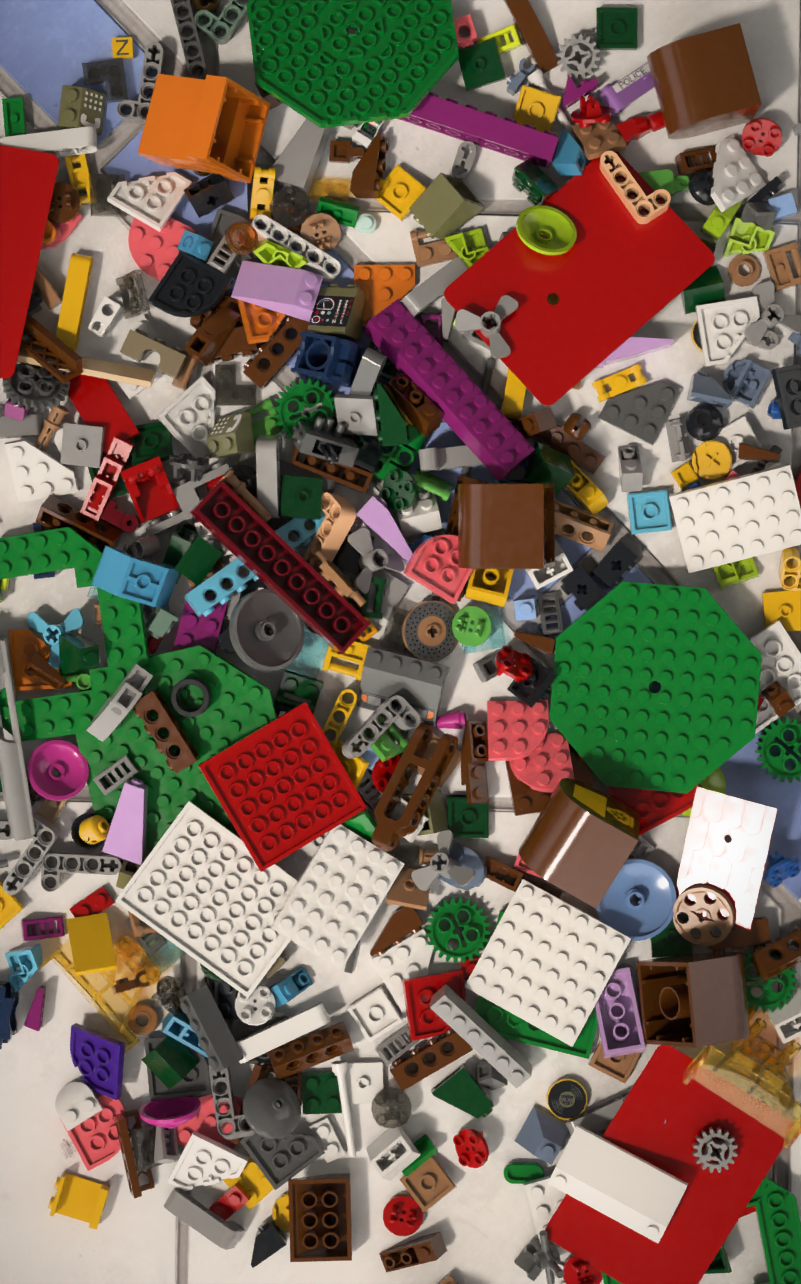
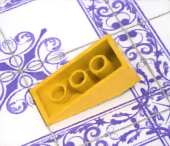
(489, 585)

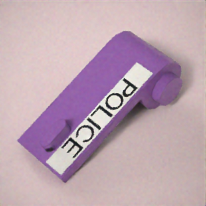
(627, 89)

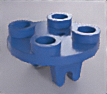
(781, 869)

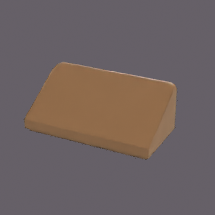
(46, 290)
(186, 373)

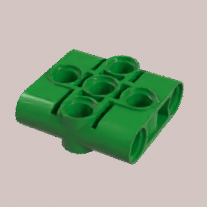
(416, 443)

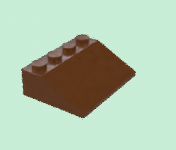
(531, 801)
(320, 1218)

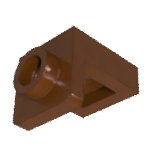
(778, 698)

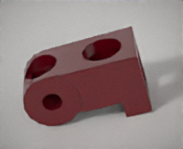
(125, 522)

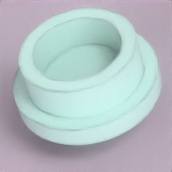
(366, 223)

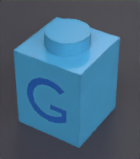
(195, 245)

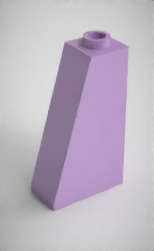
(129, 825)

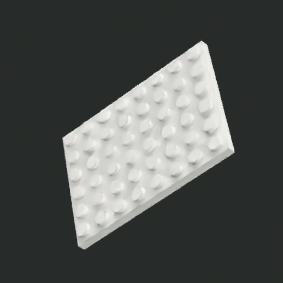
(211, 899)

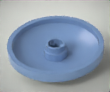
(654, 904)

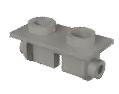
(678, 440)

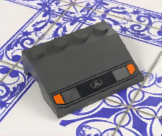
(394, 674)

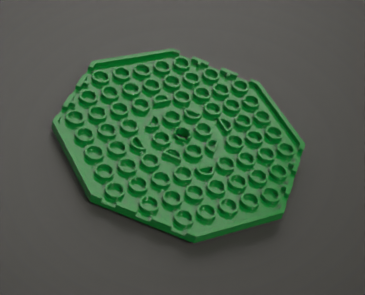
(352, 78)
(705, 679)
(236, 710)

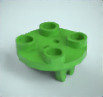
(480, 629)

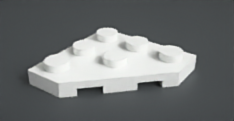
(733, 175)
(150, 197)
(723, 327)
(149, 361)
(191, 417)
(37, 472)
(404, 961)
(205, 1163)

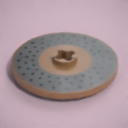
(421, 619)

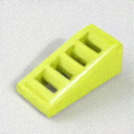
(505, 32)

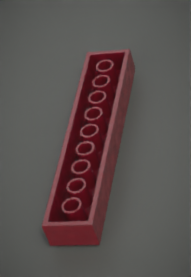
(280, 567)

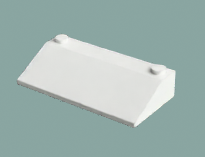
(618, 1183)

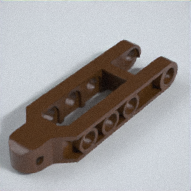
(390, 830)

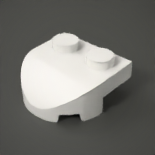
(76, 1104)

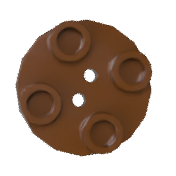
(69, 200)

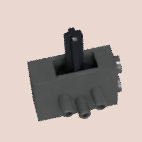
(324, 442)

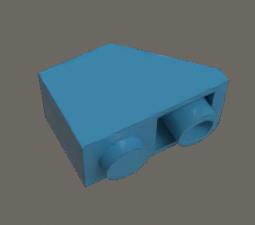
(569, 156)
(290, 986)

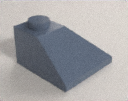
(707, 391)
(542, 1134)

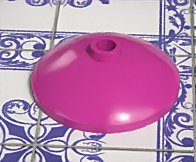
(65, 759)
(170, 1111)

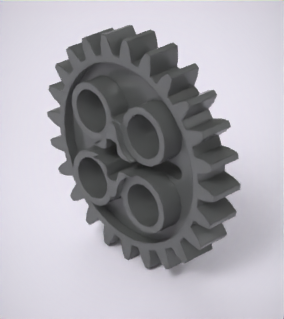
(35, 387)

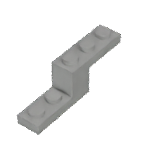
(187, 498)

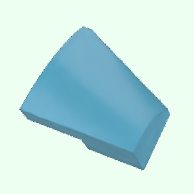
(23, 965)

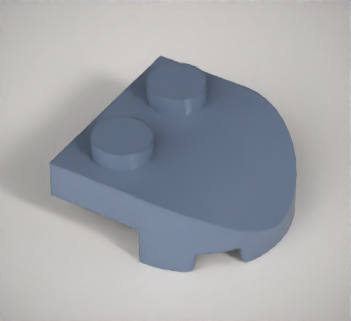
(746, 381)
(470, 859)

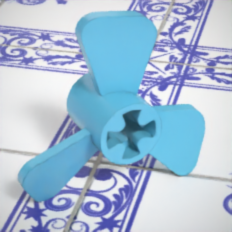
(37, 623)

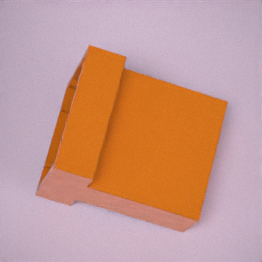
(204, 126)

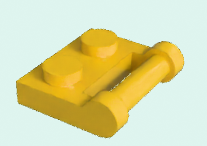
(355, 653)

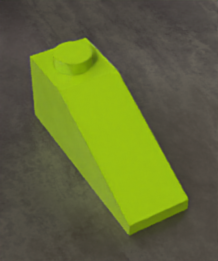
(718, 221)

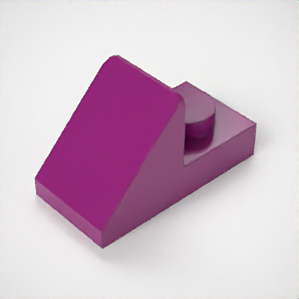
(572, 93)

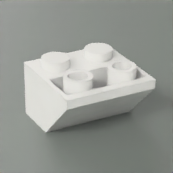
(421, 516)
(542, 577)
(788, 1019)
(392, 1153)

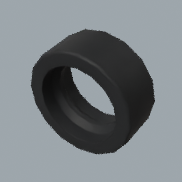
(180, 708)

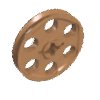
(712, 917)

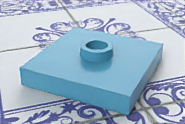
(649, 512)

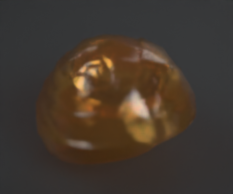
(241, 238)

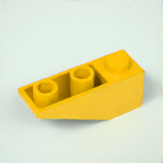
(586, 492)

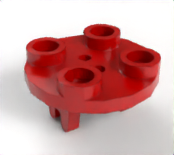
(590, 112)
(770, 140)
(513, 664)
(379, 776)
(471, 1148)
(393, 1213)
(574, 1265)

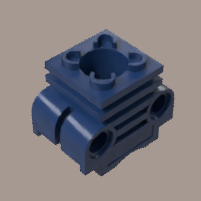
(328, 359)
(8, 1007)

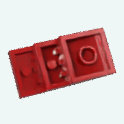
(102, 408)

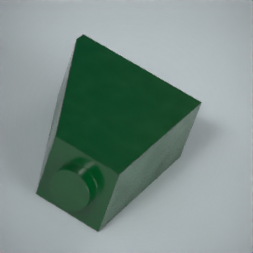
(179, 544)
(77, 653)
(464, 1093)

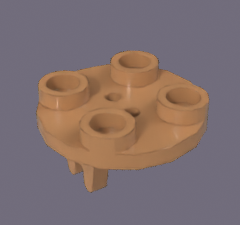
(316, 224)

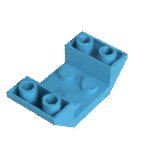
(135, 578)

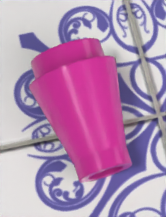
(452, 720)

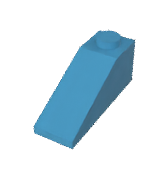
(179, 1028)

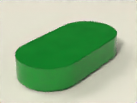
(522, 1172)

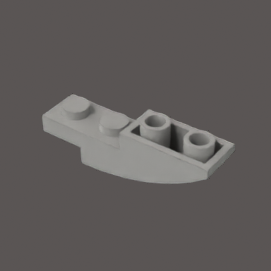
(119, 703)

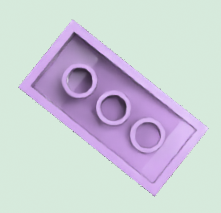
(278, 288)
(636, 347)
(380, 521)
(619, 1016)

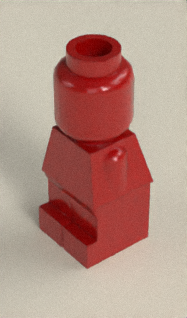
(640, 126)

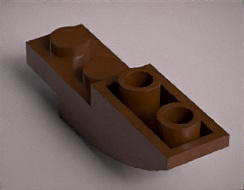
(473, 759)

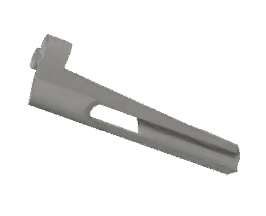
(12, 762)

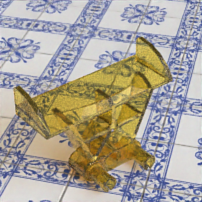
(125, 949)
(753, 1080)

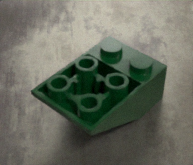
(534, 182)
(393, 423)

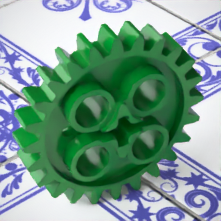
(298, 394)
(776, 763)
(441, 938)
(769, 997)

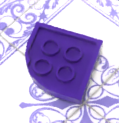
(98, 1060)

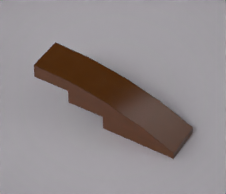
(532, 34)
(511, 878)

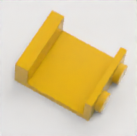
(79, 1199)

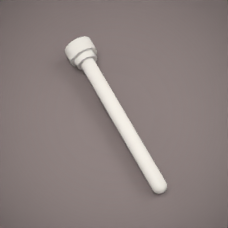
(537, 79)
(339, 1068)

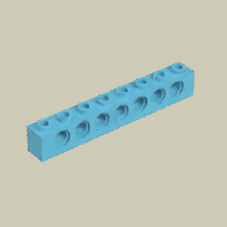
(196, 597)

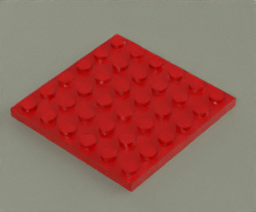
(282, 786)

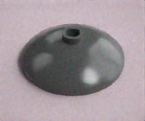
(264, 1115)

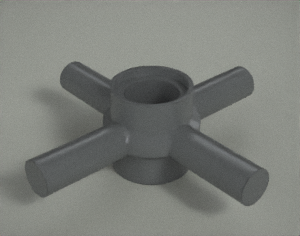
(547, 1257)

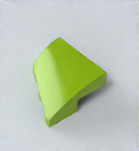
(747, 238)
(468, 245)
(273, 253)
(735, 572)

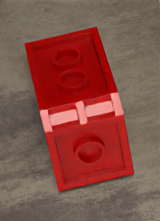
(150, 490)

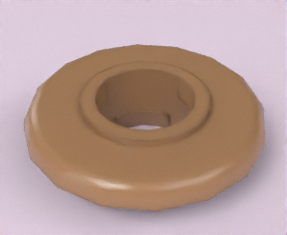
(741, 280)
(148, 1028)

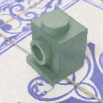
(160, 622)

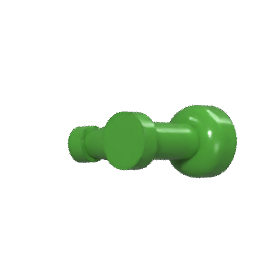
(81, 678)

